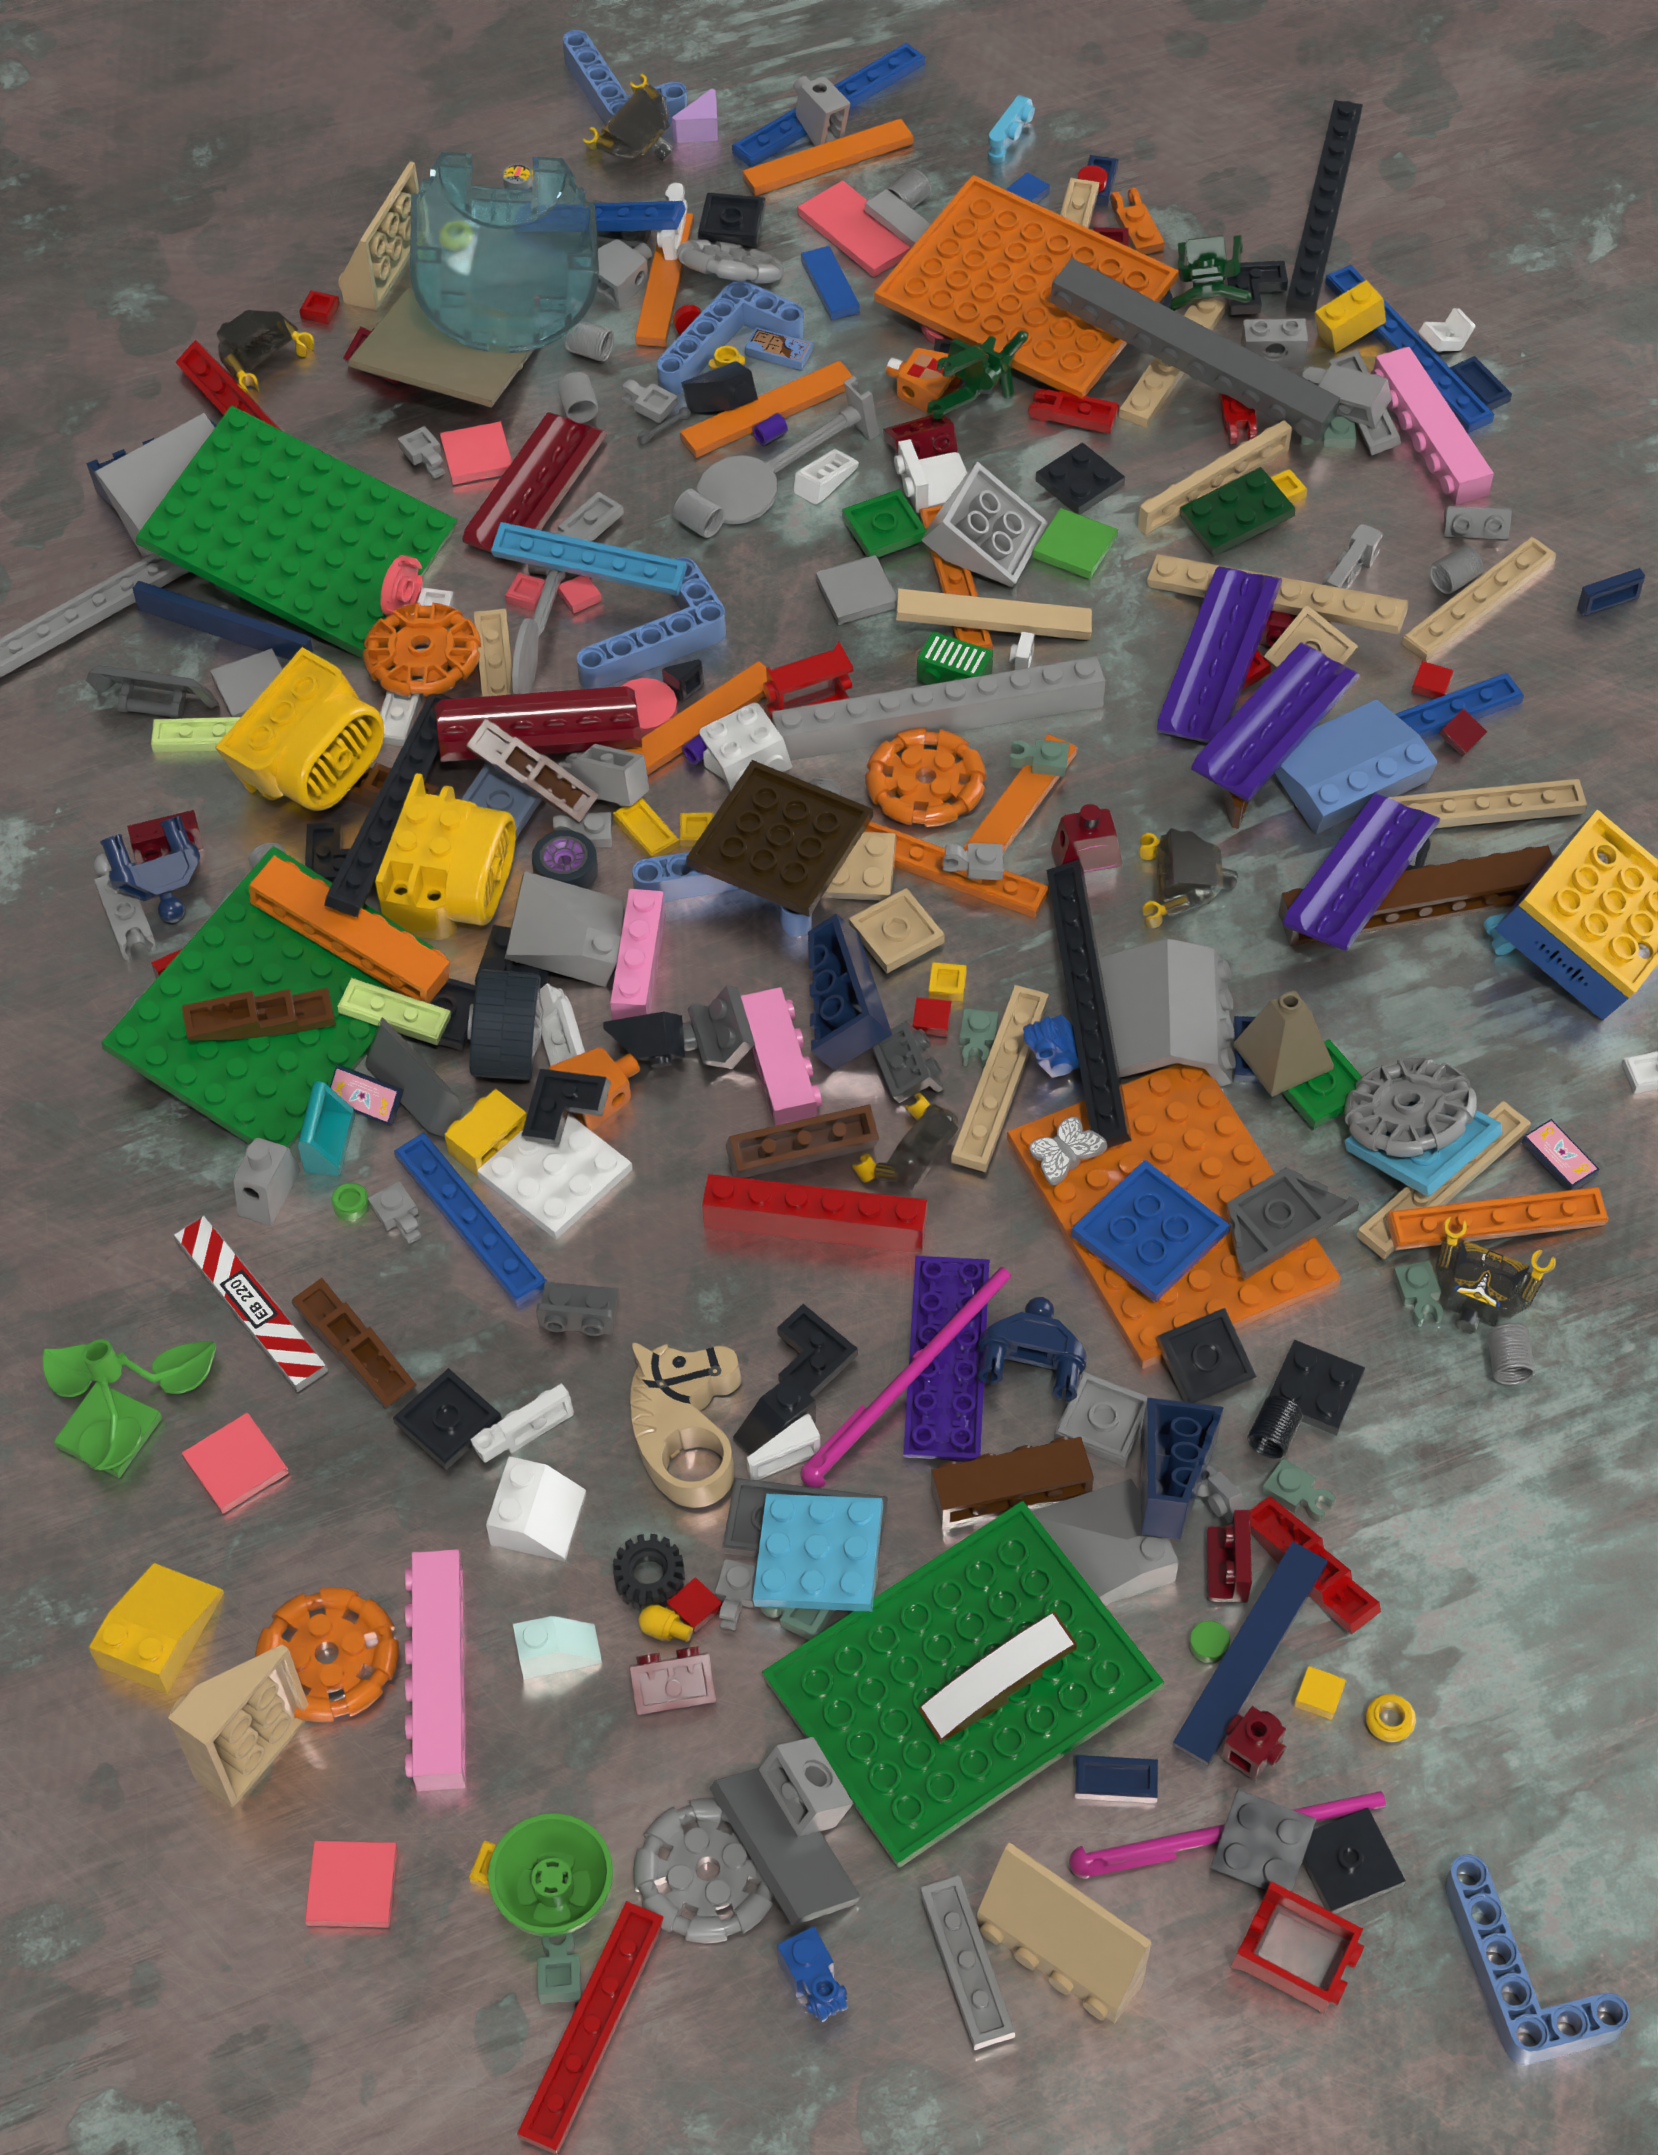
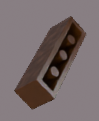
(802, 1142)
(1001, 1481)

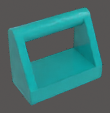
(325, 1131)

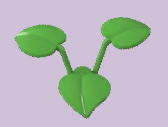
(114, 1441)

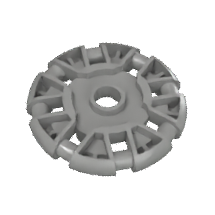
(730, 261)
(1380, 1107)
(688, 1890)

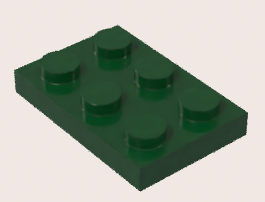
(1237, 511)

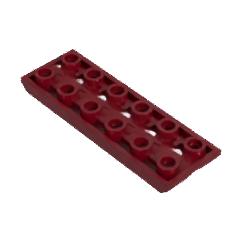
(535, 479)
(543, 720)

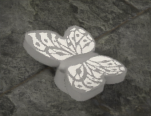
(1066, 1149)

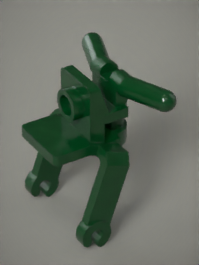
(1208, 270)
(980, 370)

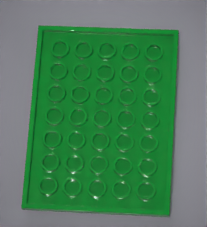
(292, 528)
(246, 1083)
(873, 1670)

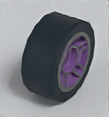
(570, 849)

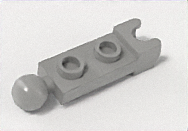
(1361, 553)
(123, 911)

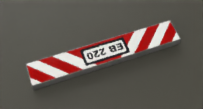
(251, 1303)

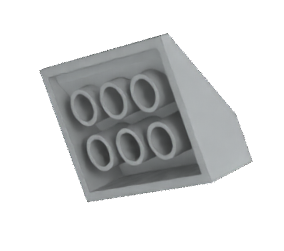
(147, 474)

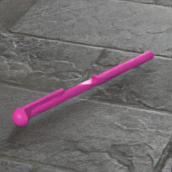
(863, 1418)
(1164, 1848)

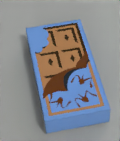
(779, 348)

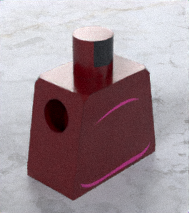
(1087, 838)

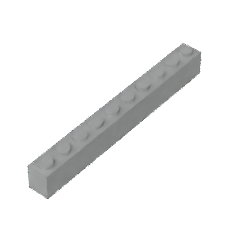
(944, 706)

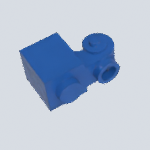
(1053, 1044)
(812, 1973)

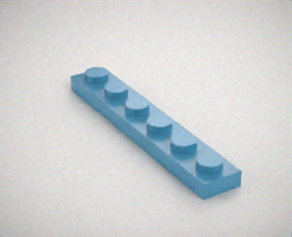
(589, 558)

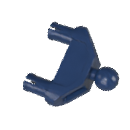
(158, 876)
(1035, 1340)

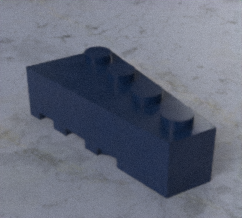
(846, 1000)
(1174, 1459)

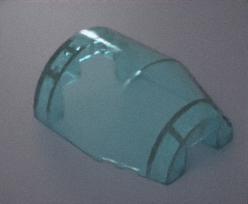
(501, 261)

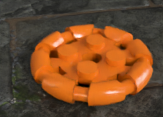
(422, 626)
(920, 762)
(335, 1632)

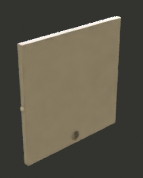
(418, 353)

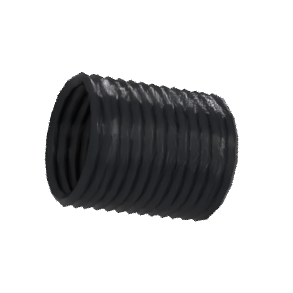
(1275, 1427)

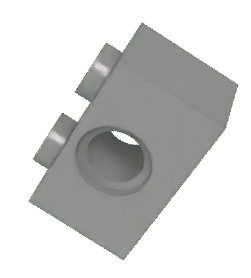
(1277, 340)
(805, 1786)

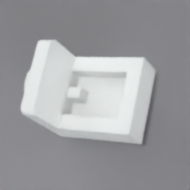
(1449, 334)

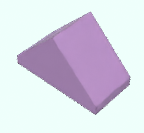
(697, 120)

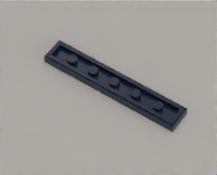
(219, 621)
(1250, 1653)

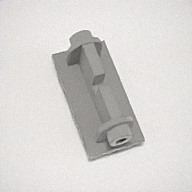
(1477, 522)

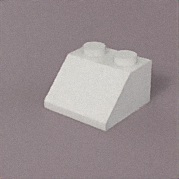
(535, 1510)

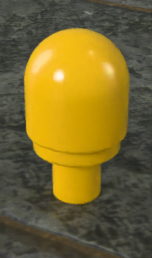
(663, 1624)

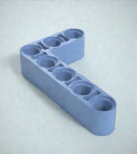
(600, 83)
(718, 323)
(692, 628)
(680, 882)
(1514, 1978)

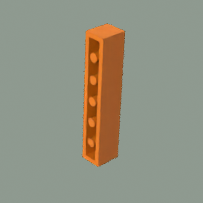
(362, 941)

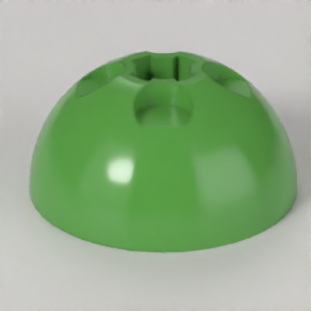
(539, 1858)

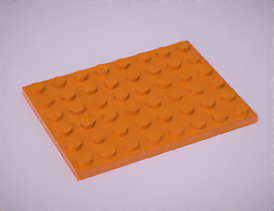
(992, 270)
(1199, 1142)

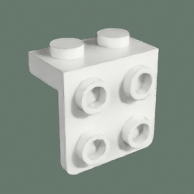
(930, 479)
(743, 738)

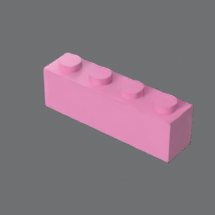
(638, 954)
(779, 1057)

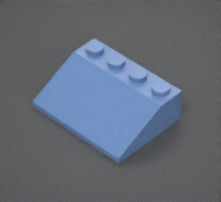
(1350, 761)

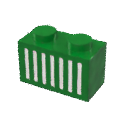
(951, 660)

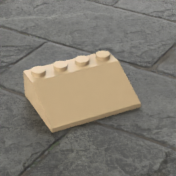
(382, 248)
(239, 1722)
(1063, 1935)

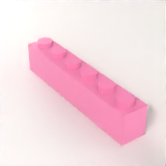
(1434, 427)
(437, 1671)

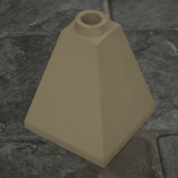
(1284, 1045)

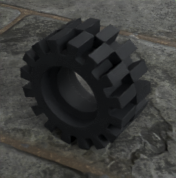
(642, 1552)

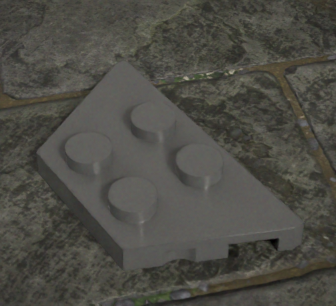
(1281, 1217)

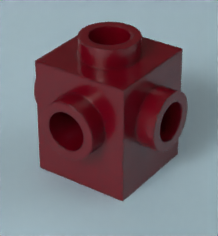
(1254, 1742)

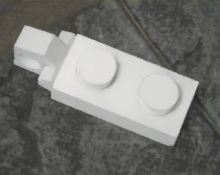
(559, 1026)
(524, 1424)

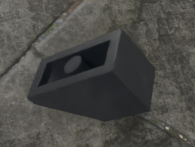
(720, 389)
(650, 1037)
(774, 1413)

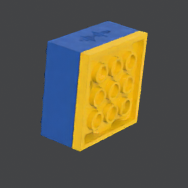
(1591, 916)

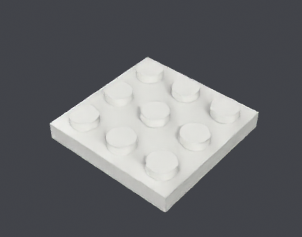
(555, 1181)

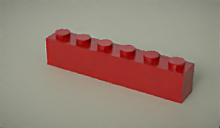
(815, 1213)

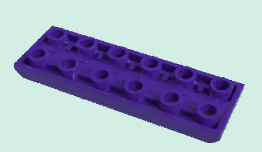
(1218, 654)
(1274, 721)
(1360, 872)
(947, 1397)

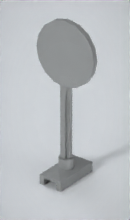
(749, 486)
(527, 640)

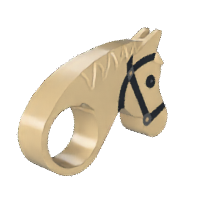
(666, 1416)

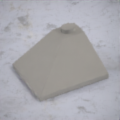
(986, 528)
(566, 929)
(1106, 1544)

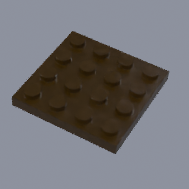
(780, 838)

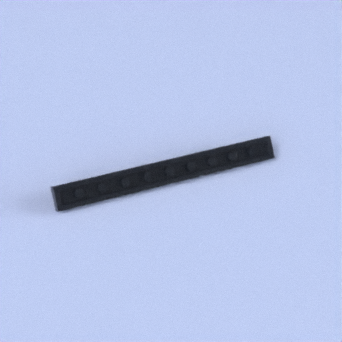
(1324, 206)
(369, 848)
(1088, 1004)

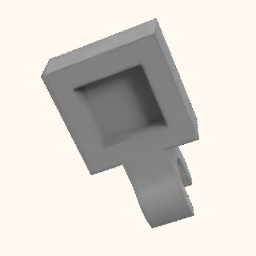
(650, 402)
(423, 447)
(593, 825)
(979, 860)
(396, 1208)
(1221, 1493)
(735, 1590)

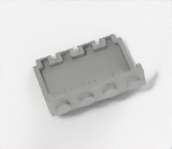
(1170, 1008)

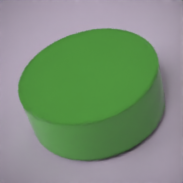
(350, 1201)
(1209, 1641)

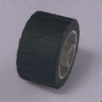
(505, 1024)

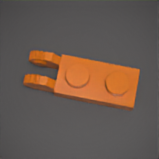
(1142, 230)

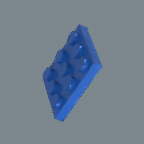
(1150, 1230)

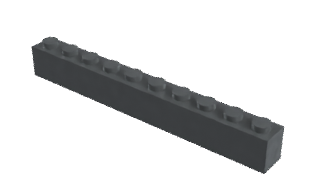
(1194, 349)

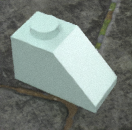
(555, 1645)

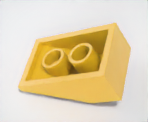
(155, 1627)

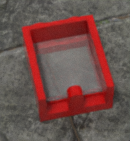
(808, 681)
(1299, 1948)

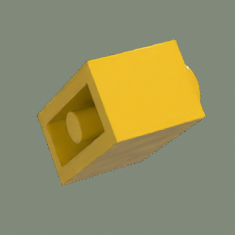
(1350, 316)
(484, 1130)

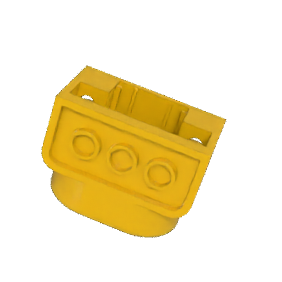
(304, 736)
(445, 863)

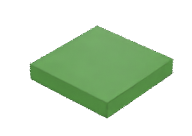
(1075, 543)
(95, 1409)

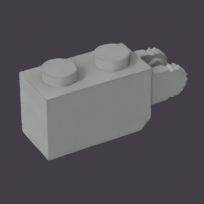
(1361, 394)
(611, 773)

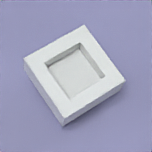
(1022, 654)

